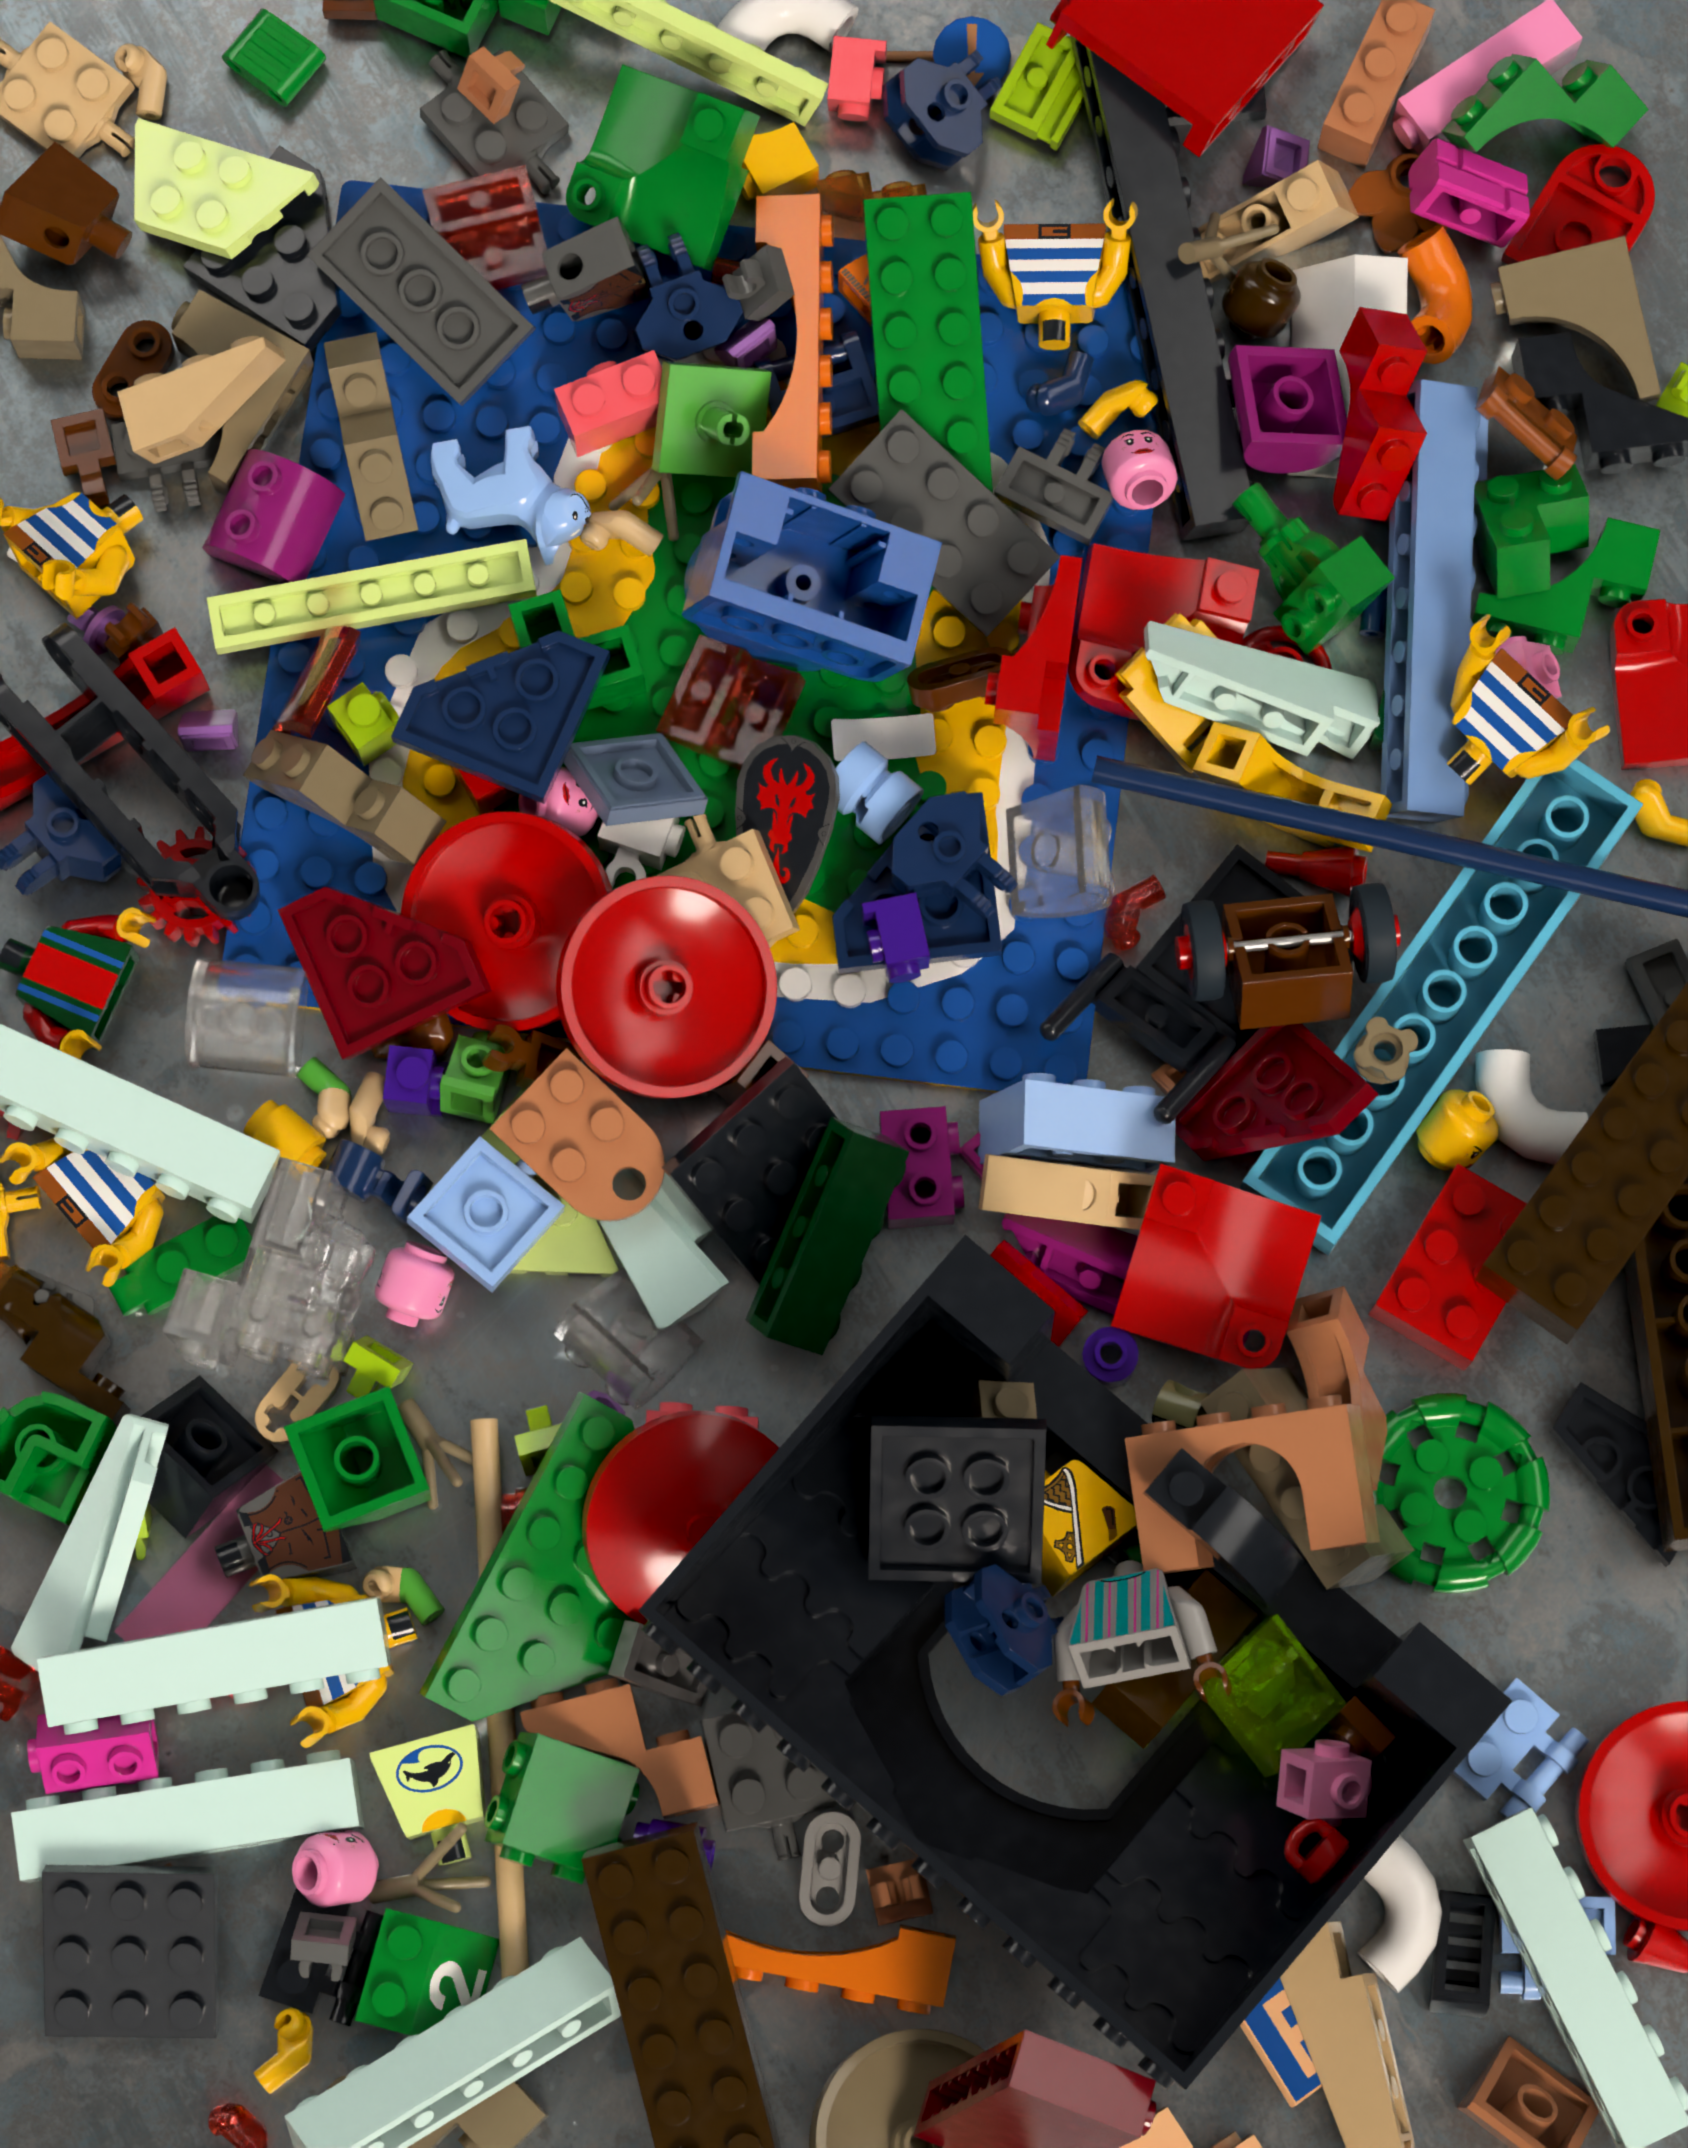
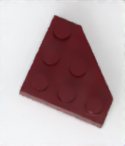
(378, 968)
(1273, 1094)

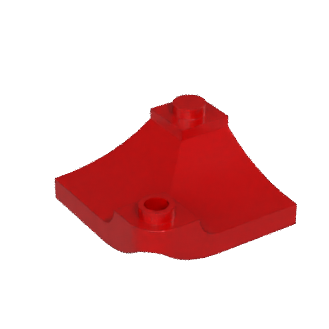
(1130, 589)
(1033, 681)
(1651, 684)
(1215, 1268)

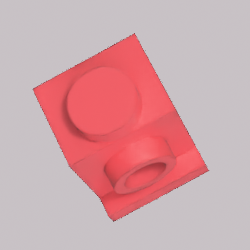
(854, 76)

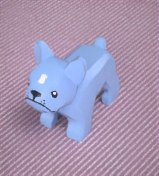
(509, 494)

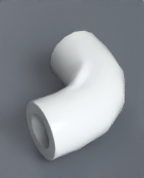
(765, 20)
(1521, 1119)
(1410, 1916)

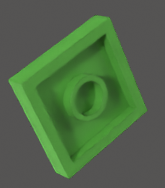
(709, 418)

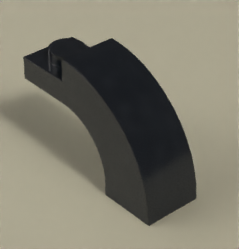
(1226, 1526)

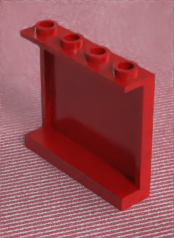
(1191, 53)

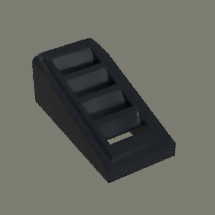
(1462, 2002)

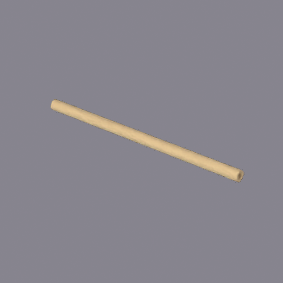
(500, 1726)

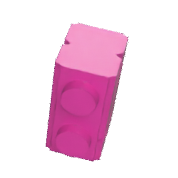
(1468, 193)

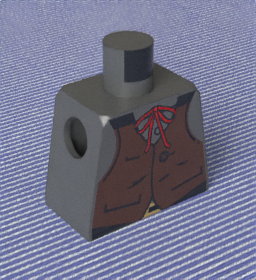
(589, 274)
(285, 1537)

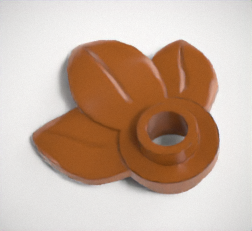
(1388, 203)

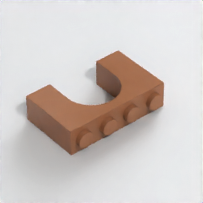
(1320, 1445)

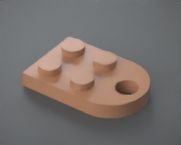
(580, 1138)

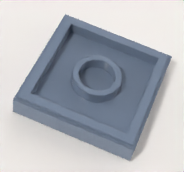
(634, 779)

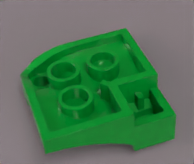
(665, 165)

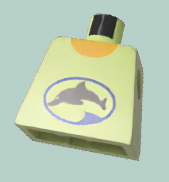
(435, 1785)

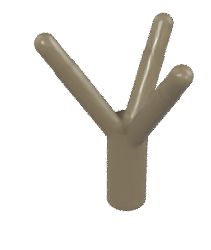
(1213, 247)
(641, 489)
(432, 1448)
(417, 1885)

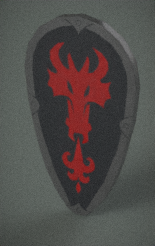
(793, 800)

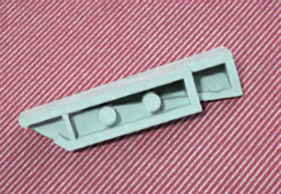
(1262, 691)
(662, 1251)
(96, 1551)

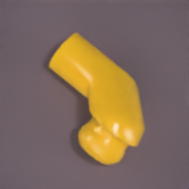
(1113, 403)
(1654, 817)
(293, 2049)

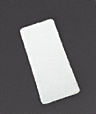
(890, 736)

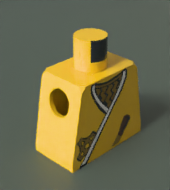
(1080, 1524)

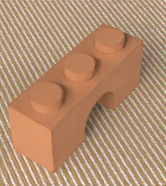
(1375, 79)

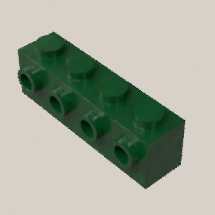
(827, 1236)

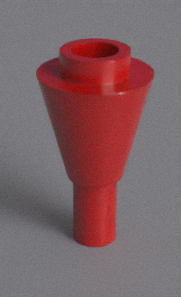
(1329, 868)
(1656, 1946)

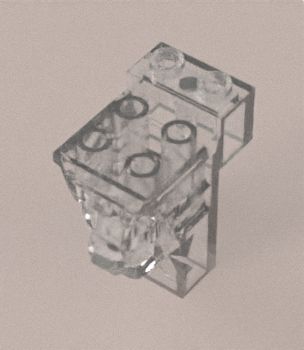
(293, 1287)

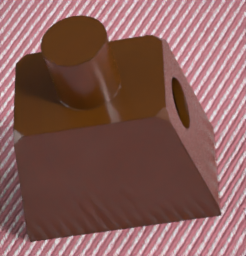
(63, 209)

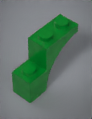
(1522, 90)
(1614, 572)

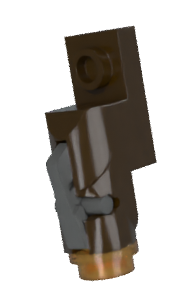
(63, 1337)

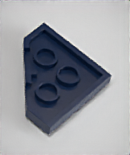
(507, 713)
(949, 925)

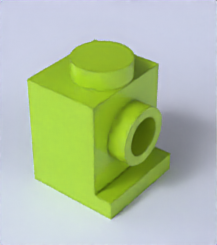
(364, 722)

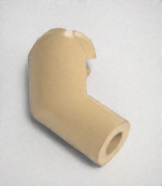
(147, 75)
(620, 525)
(363, 1115)

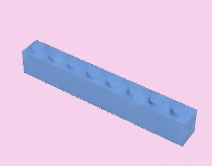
(1430, 607)

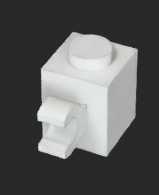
(640, 844)

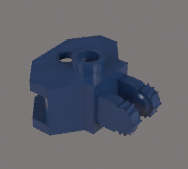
(942, 106)
(682, 302)
(62, 840)
(952, 856)
(1001, 1628)

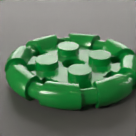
(1483, 1485)

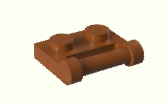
(1541, 431)

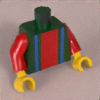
(76, 977)

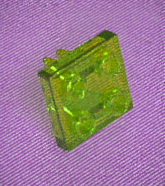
(1275, 1694)

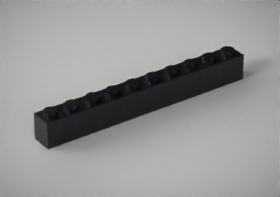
(1168, 298)

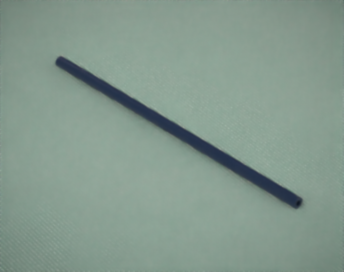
(1391, 836)

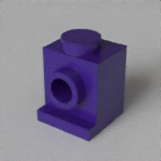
(897, 936)
(413, 1081)

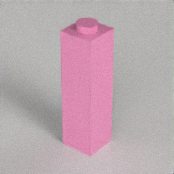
(1427, 109)

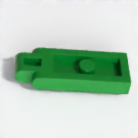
(208, 1248)

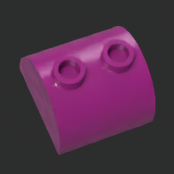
(1288, 407)
(274, 517)

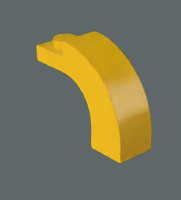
(1249, 762)

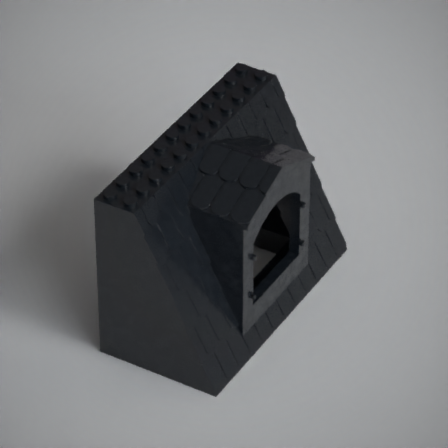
(1179, 1892)

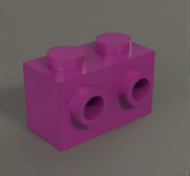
(928, 1188)

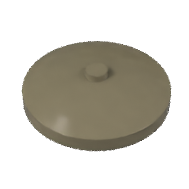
(881, 2089)

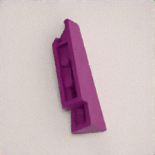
(1078, 1257)

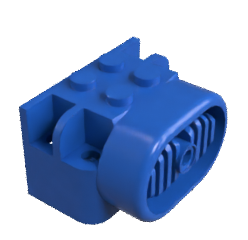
(810, 581)

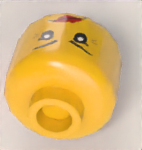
(1457, 1129)

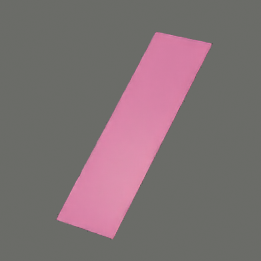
(196, 1585)

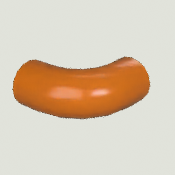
(1442, 293)

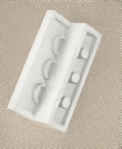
(1329, 303)

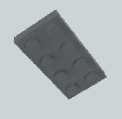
(421, 291)
(985, 551)

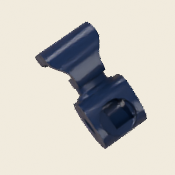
(363, 1175)

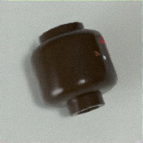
(1261, 299)

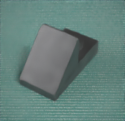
(652, 1669)

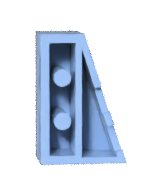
(1076, 1124)

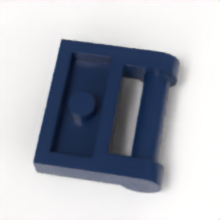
(852, 393)

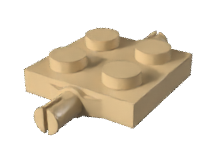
(63, 94)
(743, 872)

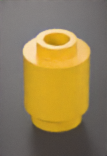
(286, 1132)

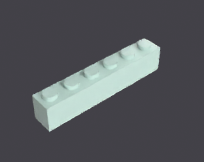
(133, 1128)
(213, 1663)
(191, 1818)
(1577, 1979)
(463, 2056)

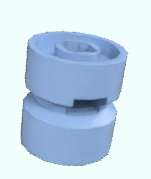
(874, 794)

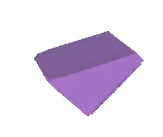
(748, 344)
(209, 730)

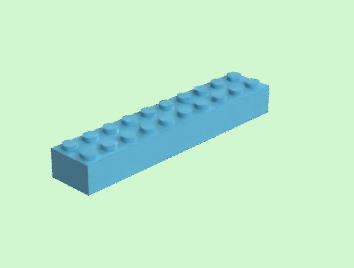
(1450, 991)

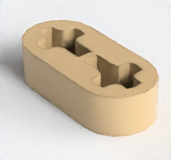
(283, 1393)

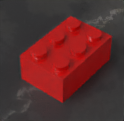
(1434, 1285)

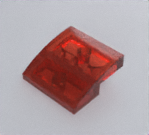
(491, 225)
(318, 681)
(729, 702)

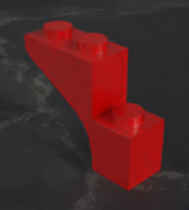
(1381, 425)

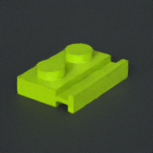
(1041, 90)

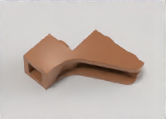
(1333, 1357)
(610, 1726)

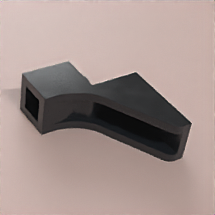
(1610, 425)

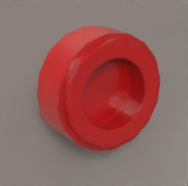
(1322, 1856)

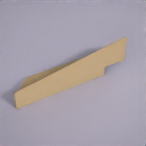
(1348, 2042)

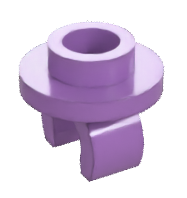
(93, 625)

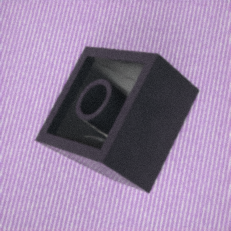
(204, 1457)

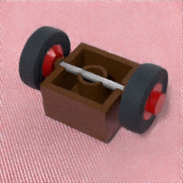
(1288, 954)

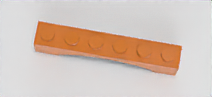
(791, 444)
(905, 1967)

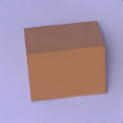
(1528, 2102)

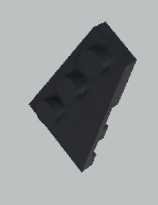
(1616, 1457)

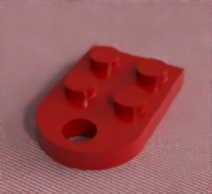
(1582, 209)

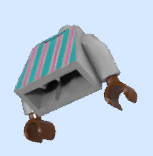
(1131, 1631)

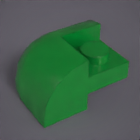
(51, 1453)

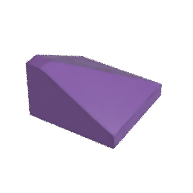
(1275, 157)

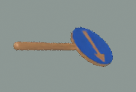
(962, 39)

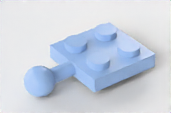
(486, 1213)

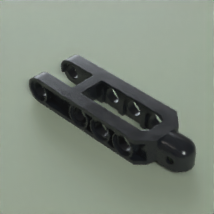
(218, 877)

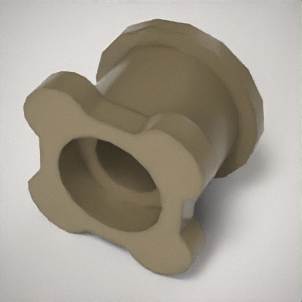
(1385, 1037)

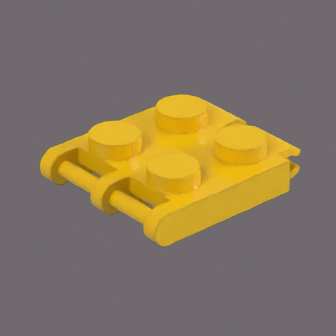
(1169, 724)

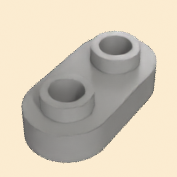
(829, 1869)

